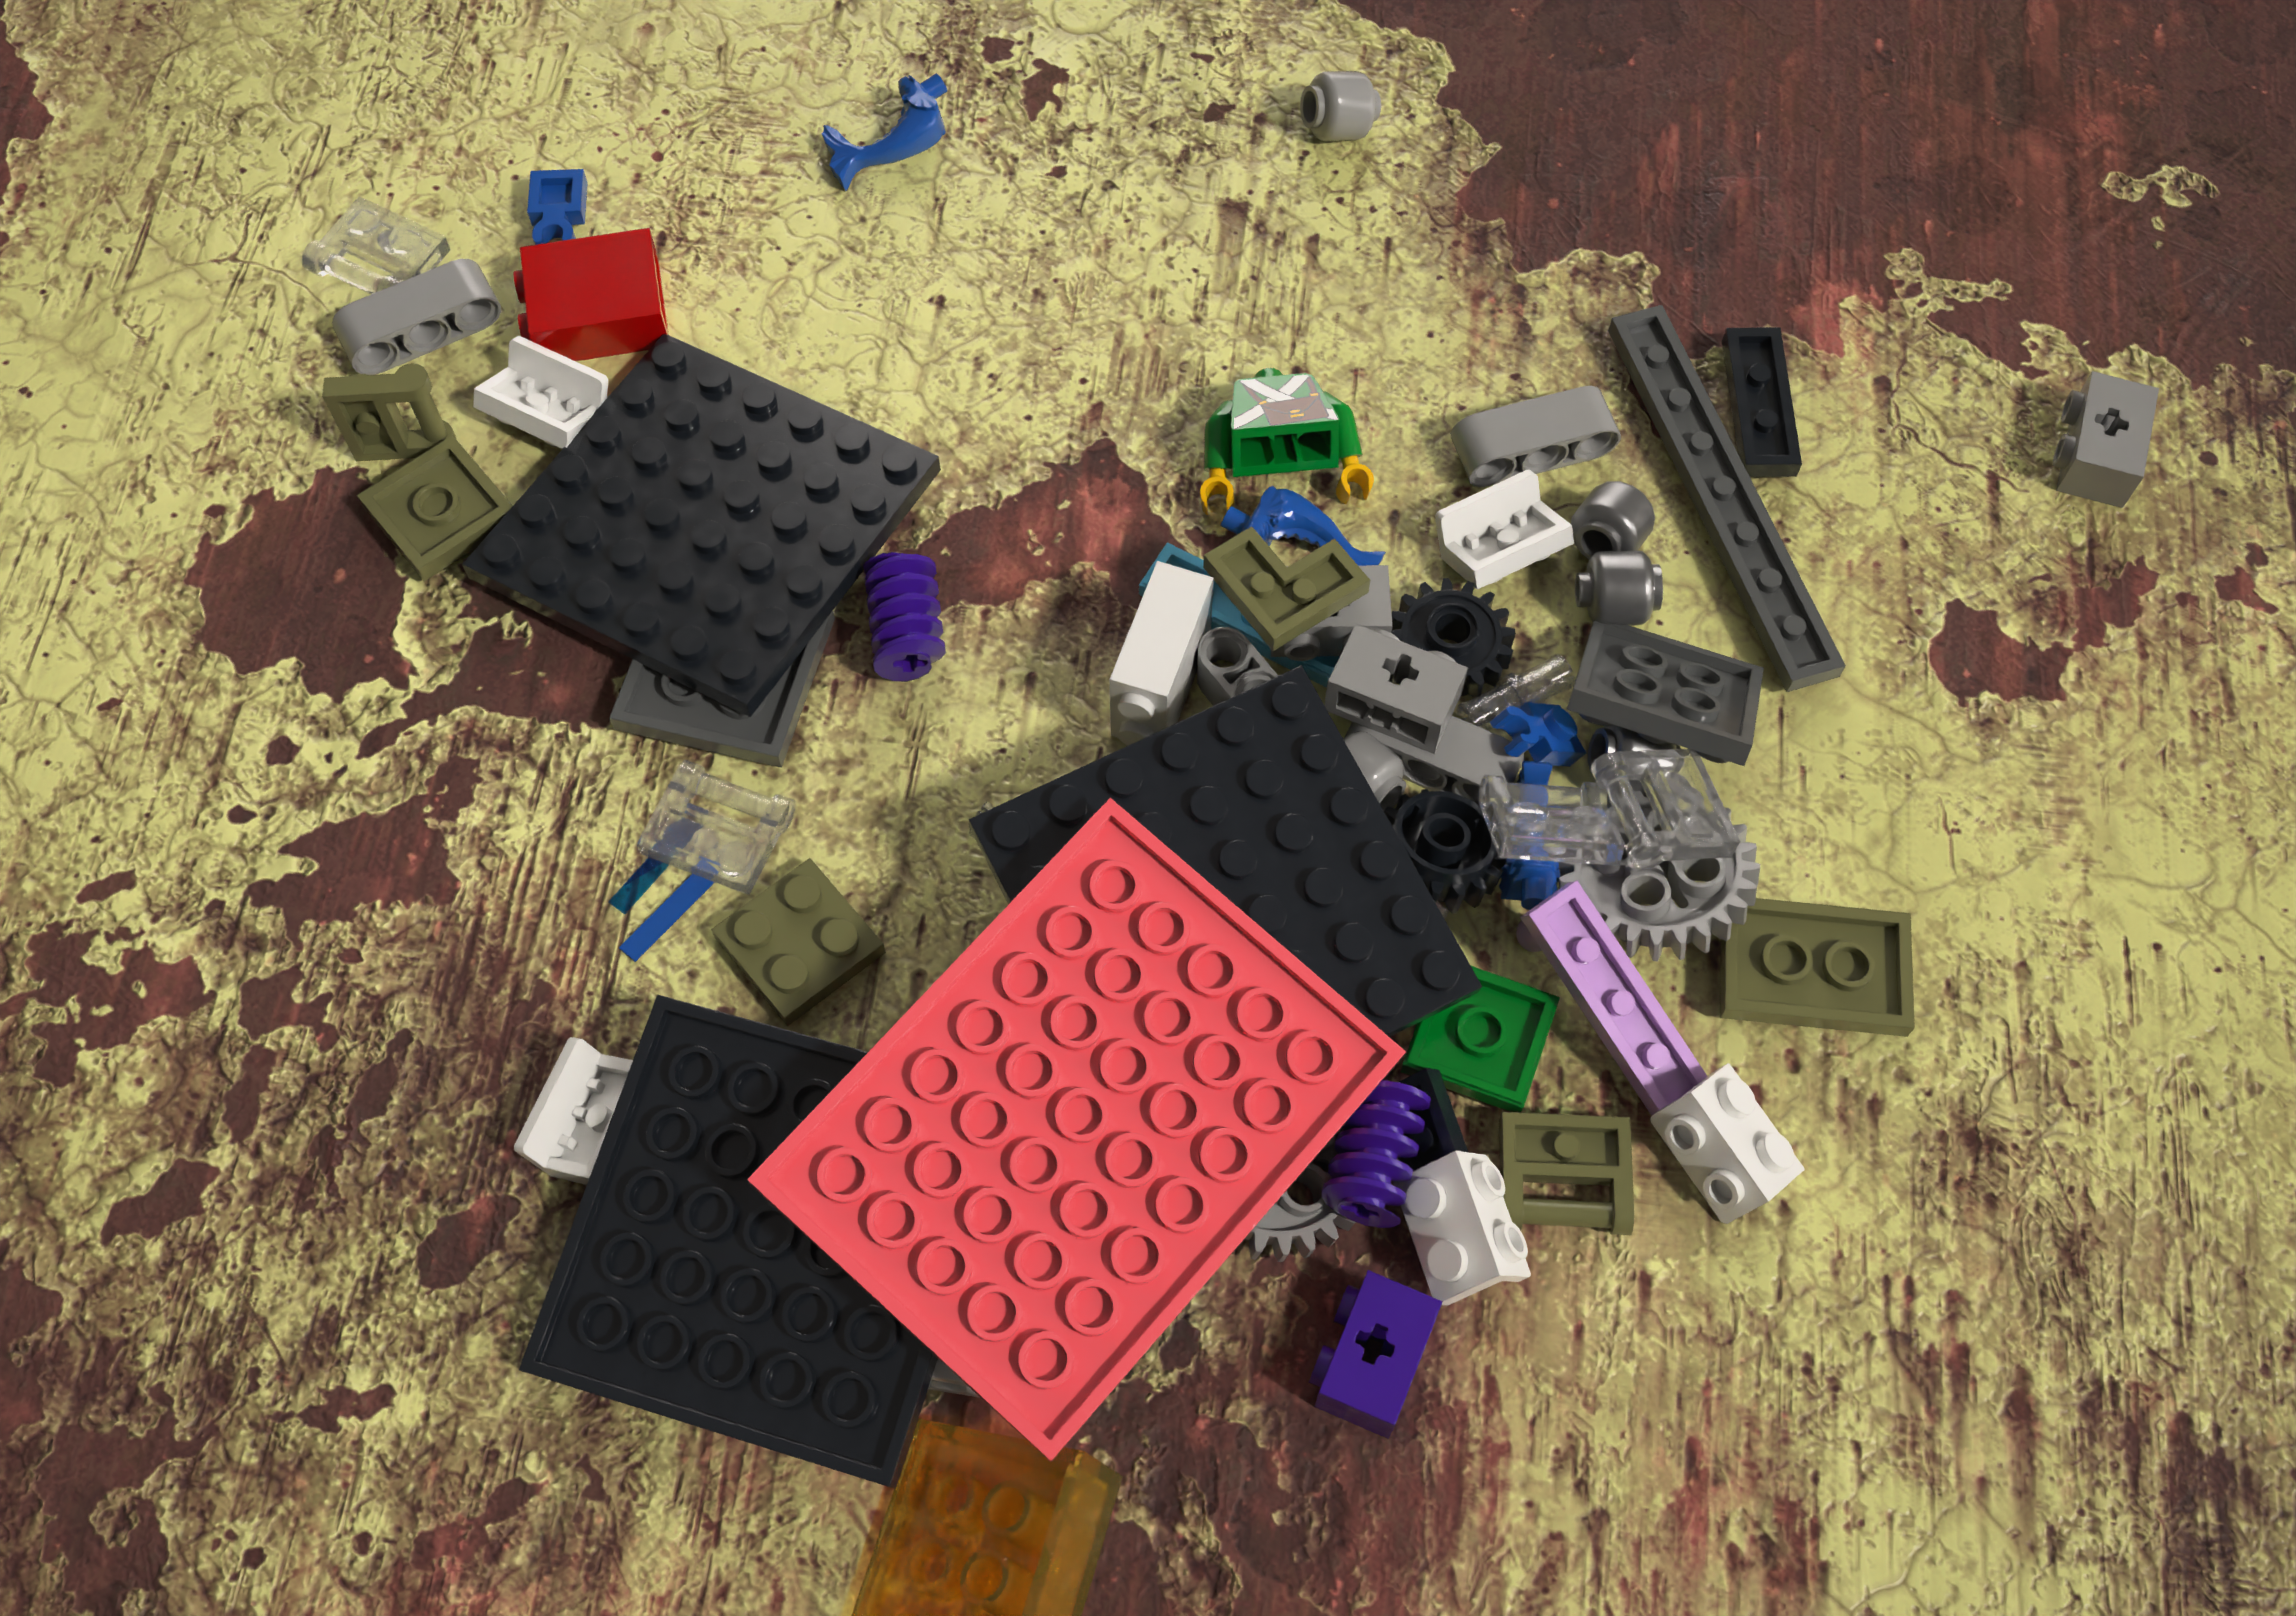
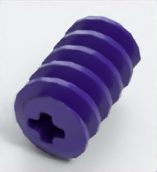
(903, 615)
(1369, 1155)

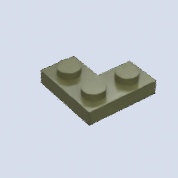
(1283, 599)

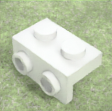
(542, 393)
(1500, 530)
(573, 1112)
(1727, 1145)
(1463, 1226)

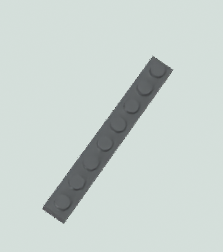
(1726, 500)

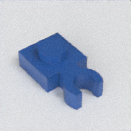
(556, 203)
(1543, 731)

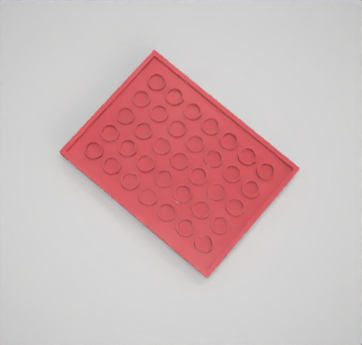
(1077, 1125)

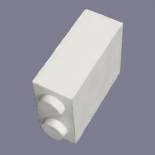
(1160, 653)

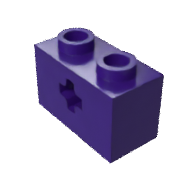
(1367, 1392)

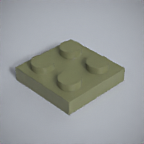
(436, 507)
(798, 941)

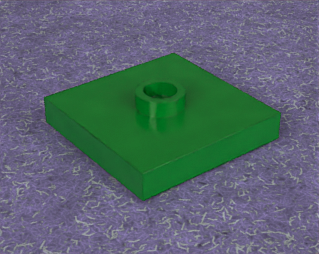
(1487, 1042)

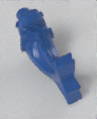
(915, 132)
(1291, 515)
(1530, 879)

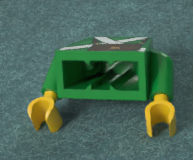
(1279, 428)

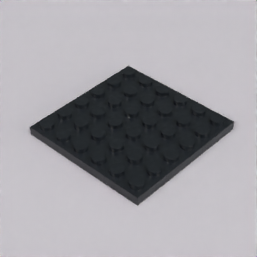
(704, 522)
(1279, 825)
(702, 1293)

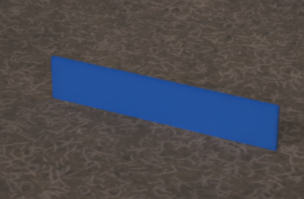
(665, 916)

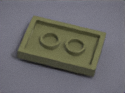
(1820, 968)

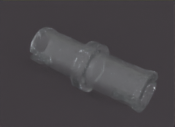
(1514, 690)

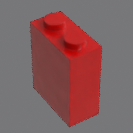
(592, 295)

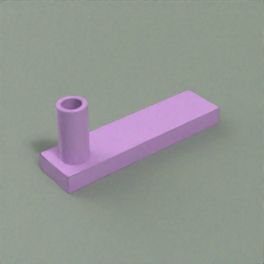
(1611, 995)

